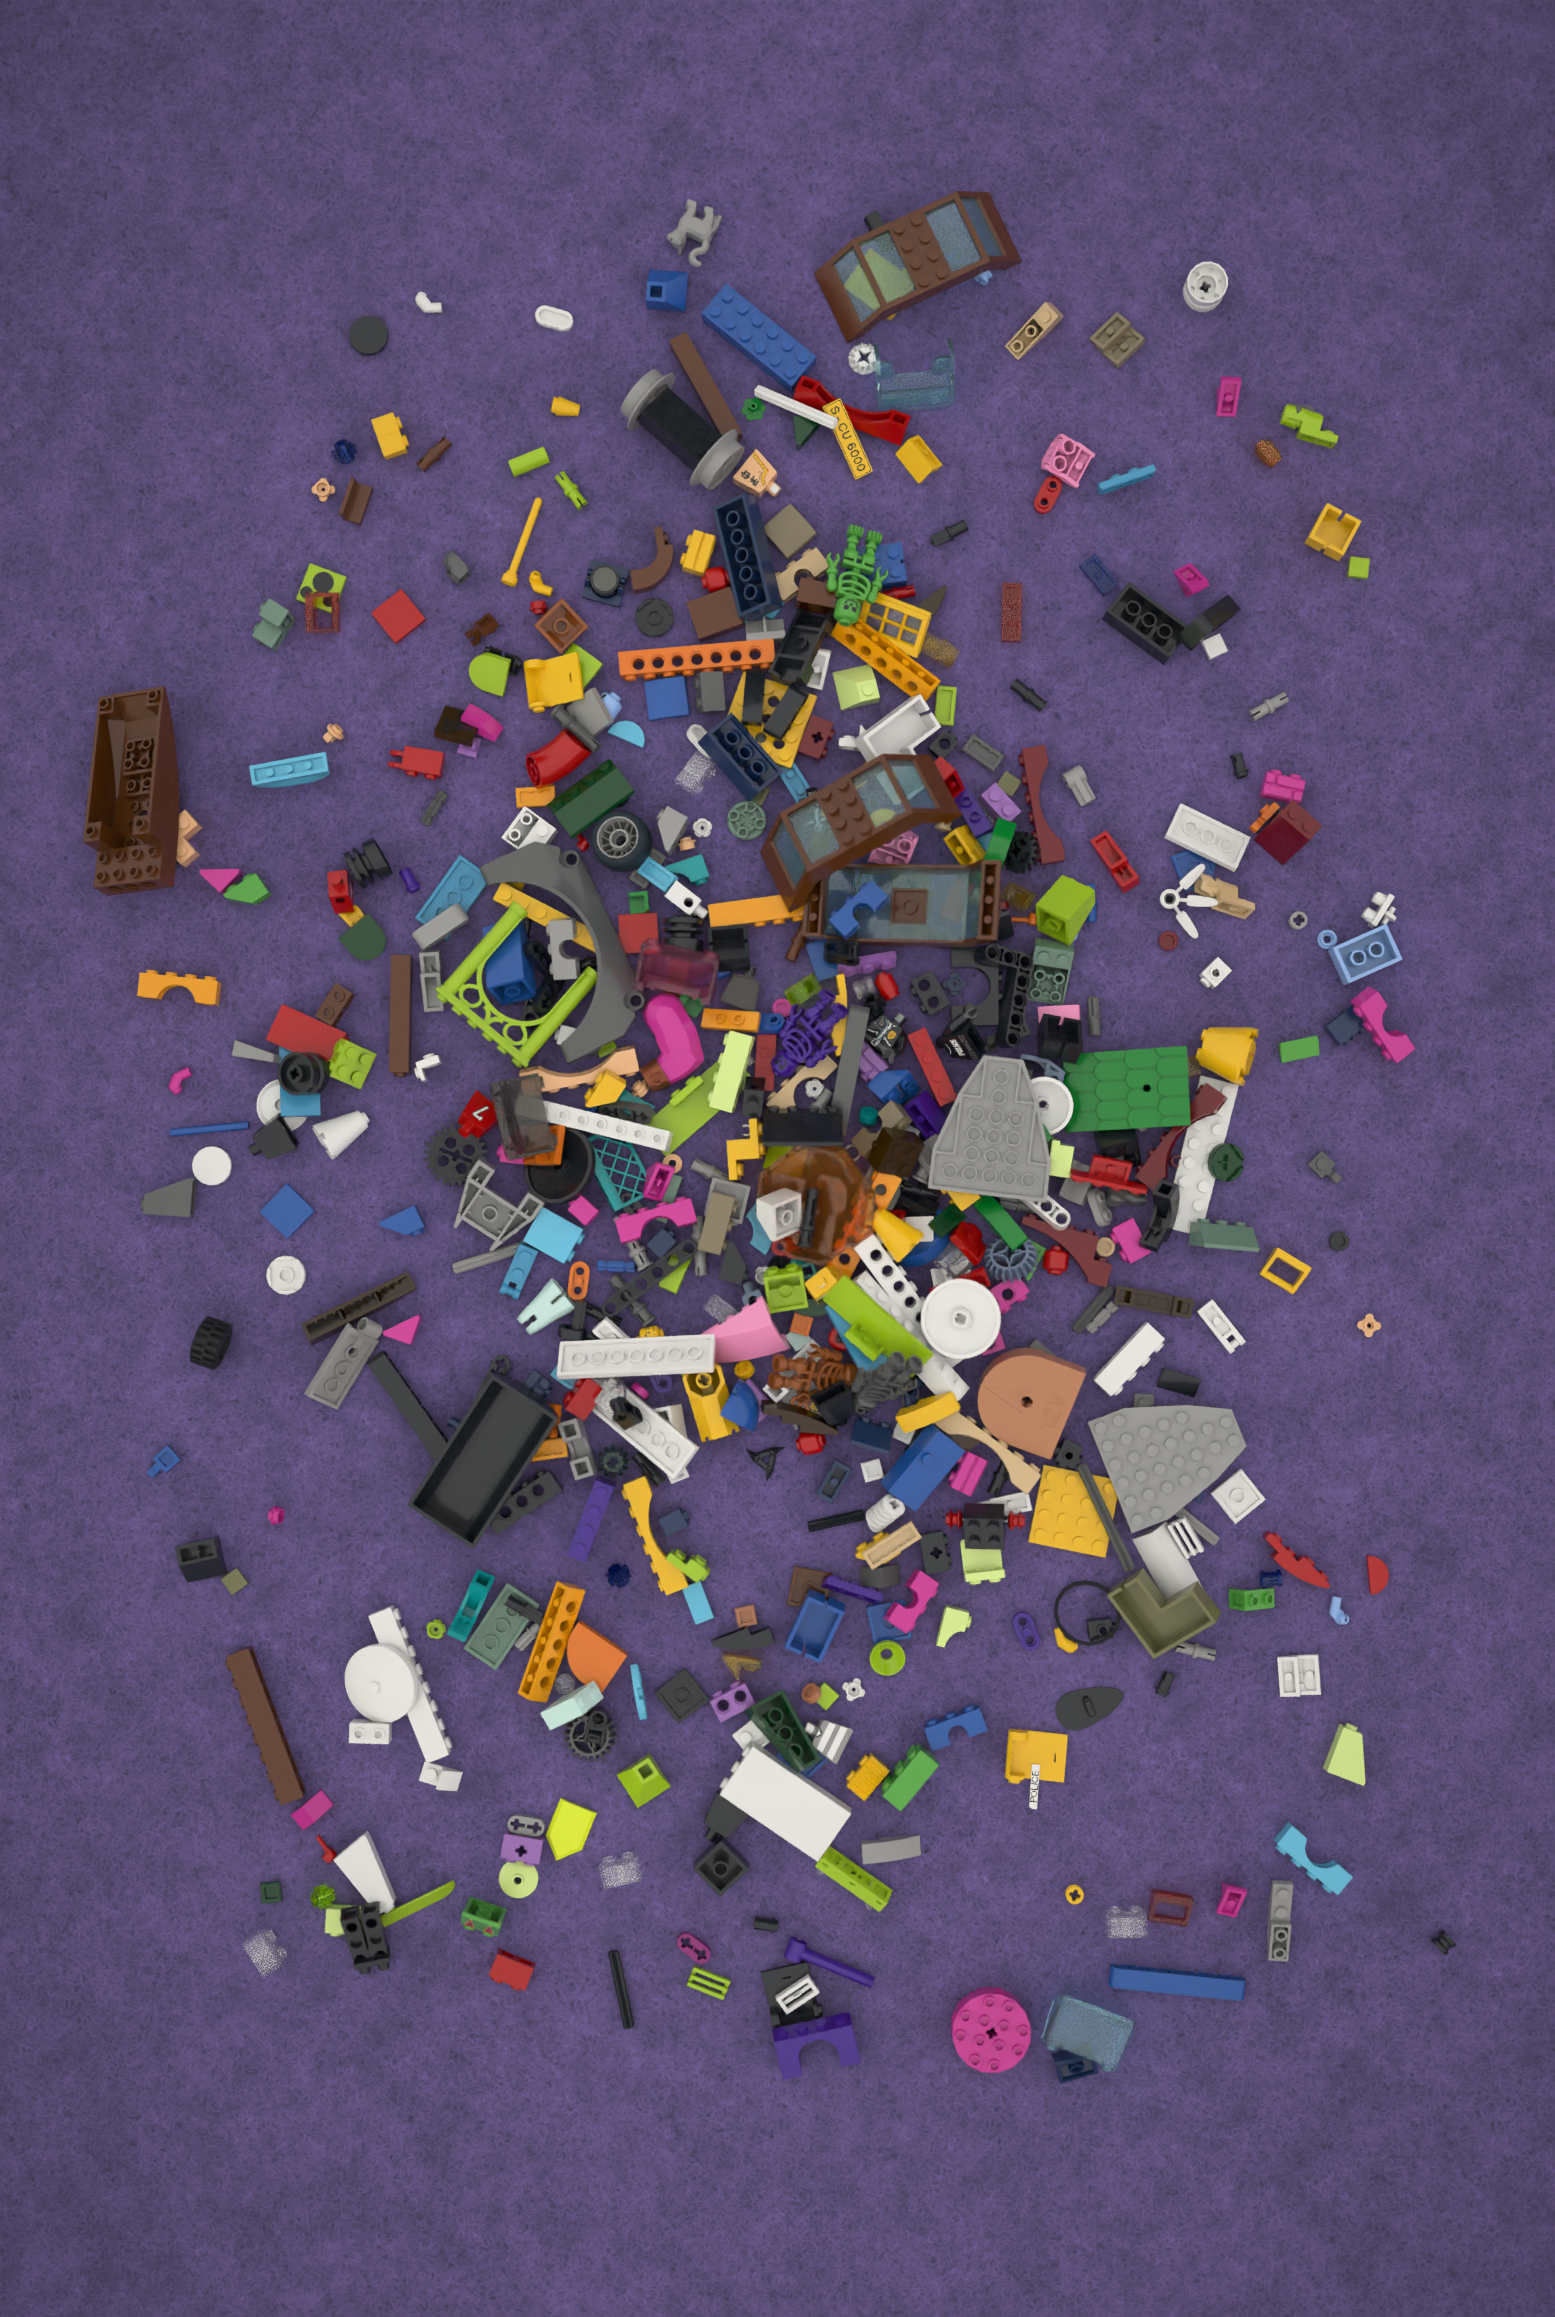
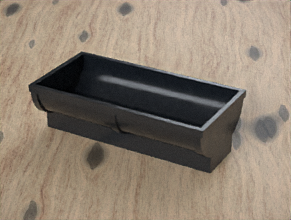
(484, 1458)

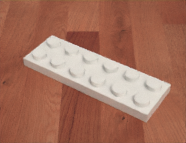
(655, 1438)

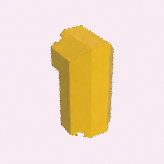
(707, 1398)

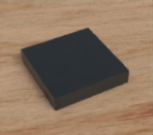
(681, 1695)

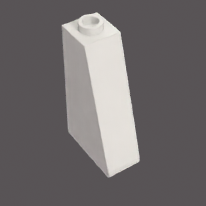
(366, 1872)

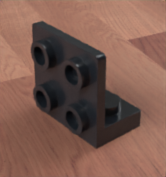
(916, 1206)

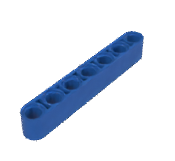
(1177, 1983)

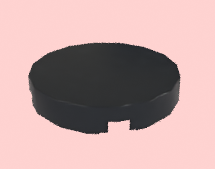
(368, 335)
(657, 622)

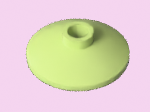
(518, 1869)

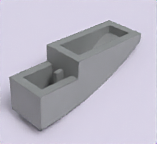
(431, 979)
(890, 1849)

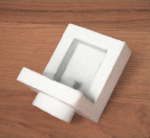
(429, 1061)

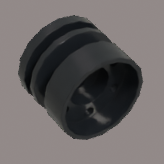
(367, 863)
(683, 932)

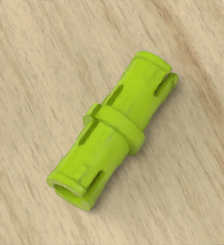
(571, 490)

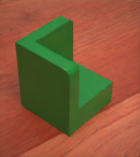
(639, 902)
(692, 1006)

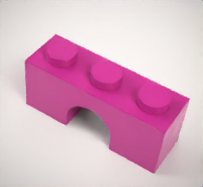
(922, 1589)

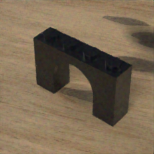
(988, 1010)

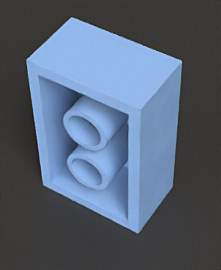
(1365, 954)

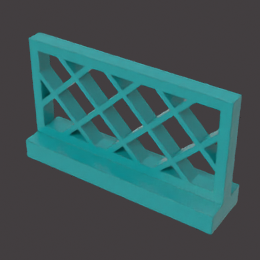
(604, 1180)

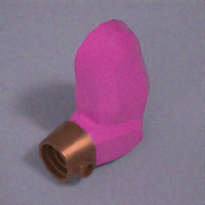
(675, 1038)

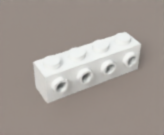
(1128, 1359)

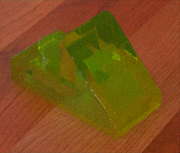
(803, 990)

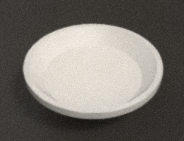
(269, 1105)

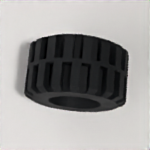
(210, 1343)

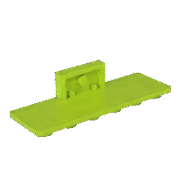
(688, 1108)
(871, 1326)

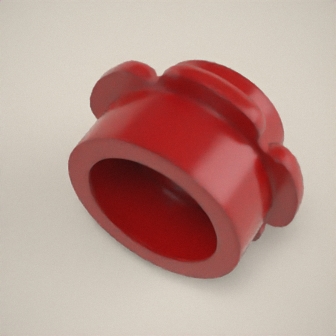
(538, 607)

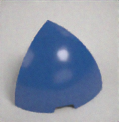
(742, 1406)

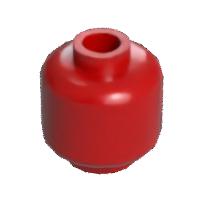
(715, 579)
(1055, 1260)
(833, 1341)
(810, 1443)

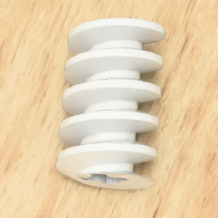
(884, 1513)

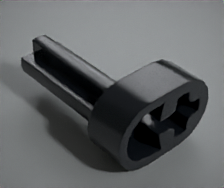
(576, 1330)

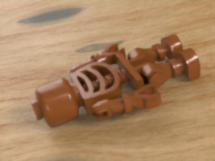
(827, 1369)

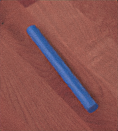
(209, 1128)

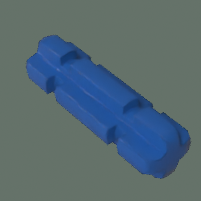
(616, 1266)

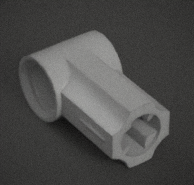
(1077, 782)

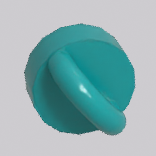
(868, 1116)

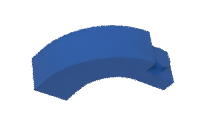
(925, 1251)

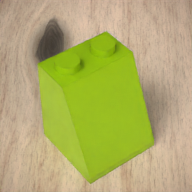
(1064, 909)

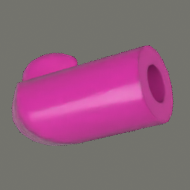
(175, 1082)

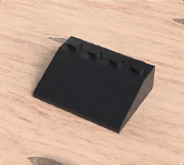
(802, 1126)

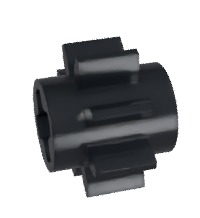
(876, 1005)

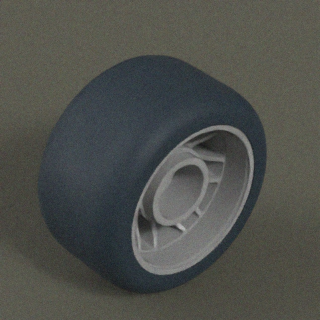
(611, 831)

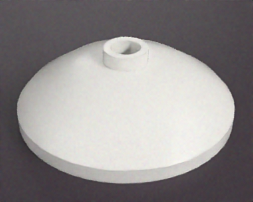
(1058, 1102)

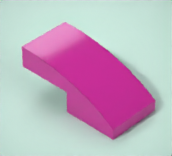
(486, 724)

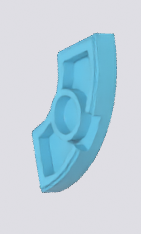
(760, 1238)
(638, 1691)

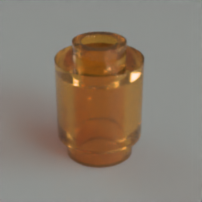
(1267, 453)

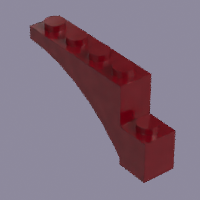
(1080, 1247)

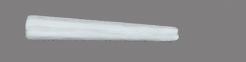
(796, 407)

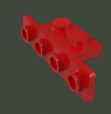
(1109, 1173)

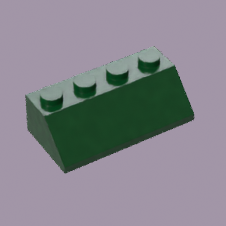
(590, 798)

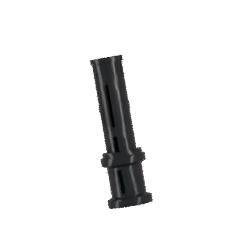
(807, 1228)

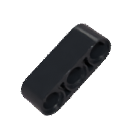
(785, 712)

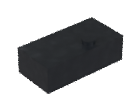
(1145, 623)

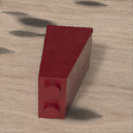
(1287, 832)

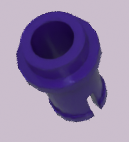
(409, 880)

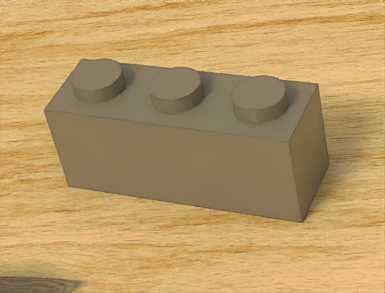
(717, 1222)

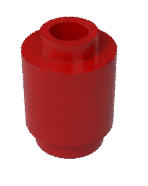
(886, 986)

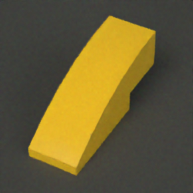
(927, 1411)

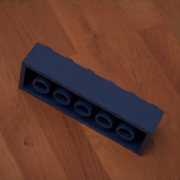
(747, 557)

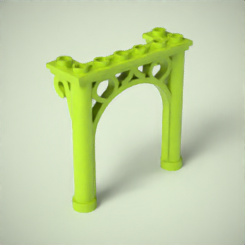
(476, 961)

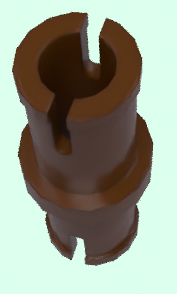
(434, 453)
(797, 944)

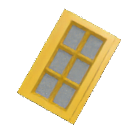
(897, 622)

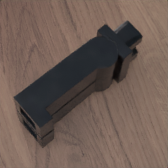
(366, 1936)

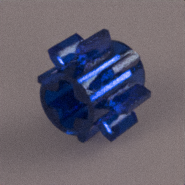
(344, 451)
(618, 1575)

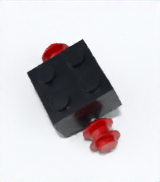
(985, 1524)

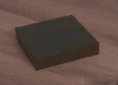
(453, 729)

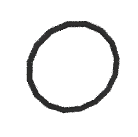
(1063, 1630)

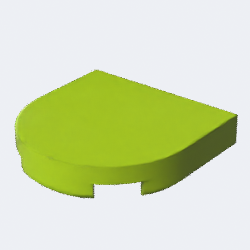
(490, 673)

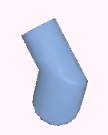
(1336, 1613)

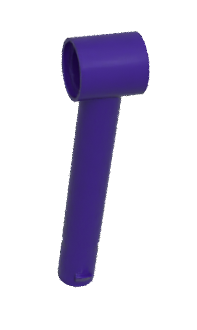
(797, 1950)

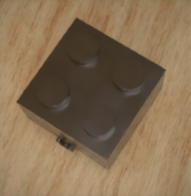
(895, 1152)

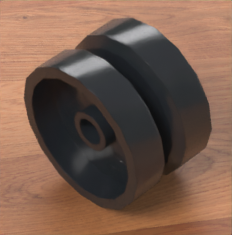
(303, 1073)

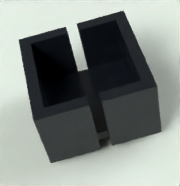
(731, 946)
(1063, 1045)

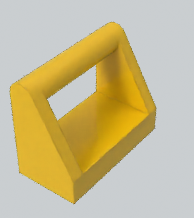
(1291, 1261)

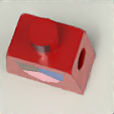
(341, 886)

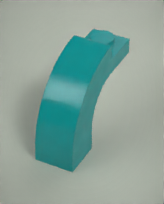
(471, 1605)

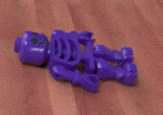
(806, 1048)

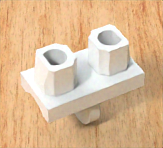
(1374, 917)

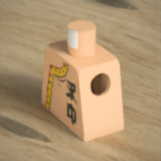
(757, 476)

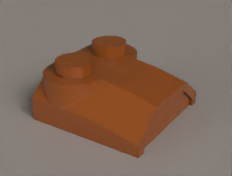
(560, 625)

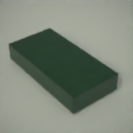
(947, 1220)

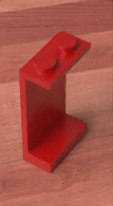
(303, 1033)

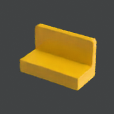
(918, 458)

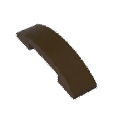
(1153, 1301)

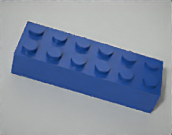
(758, 338)

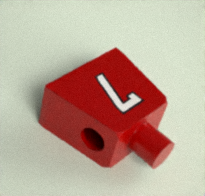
(477, 1117)

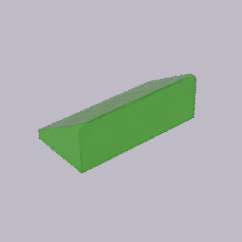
(1299, 1049)

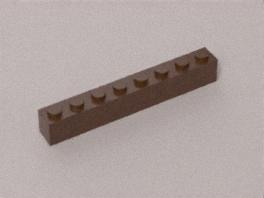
(265, 1725)

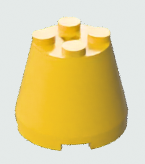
(1228, 1052)

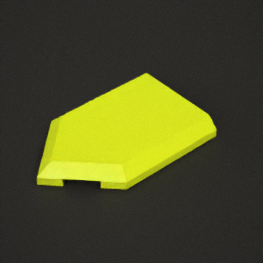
(569, 1828)

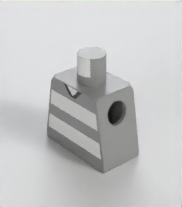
(828, 1738)

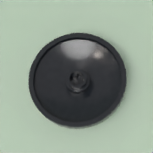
(566, 1181)

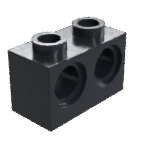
(934, 991)

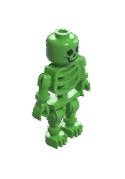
(856, 590)

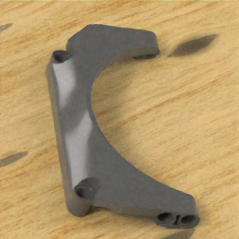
(612, 1003)

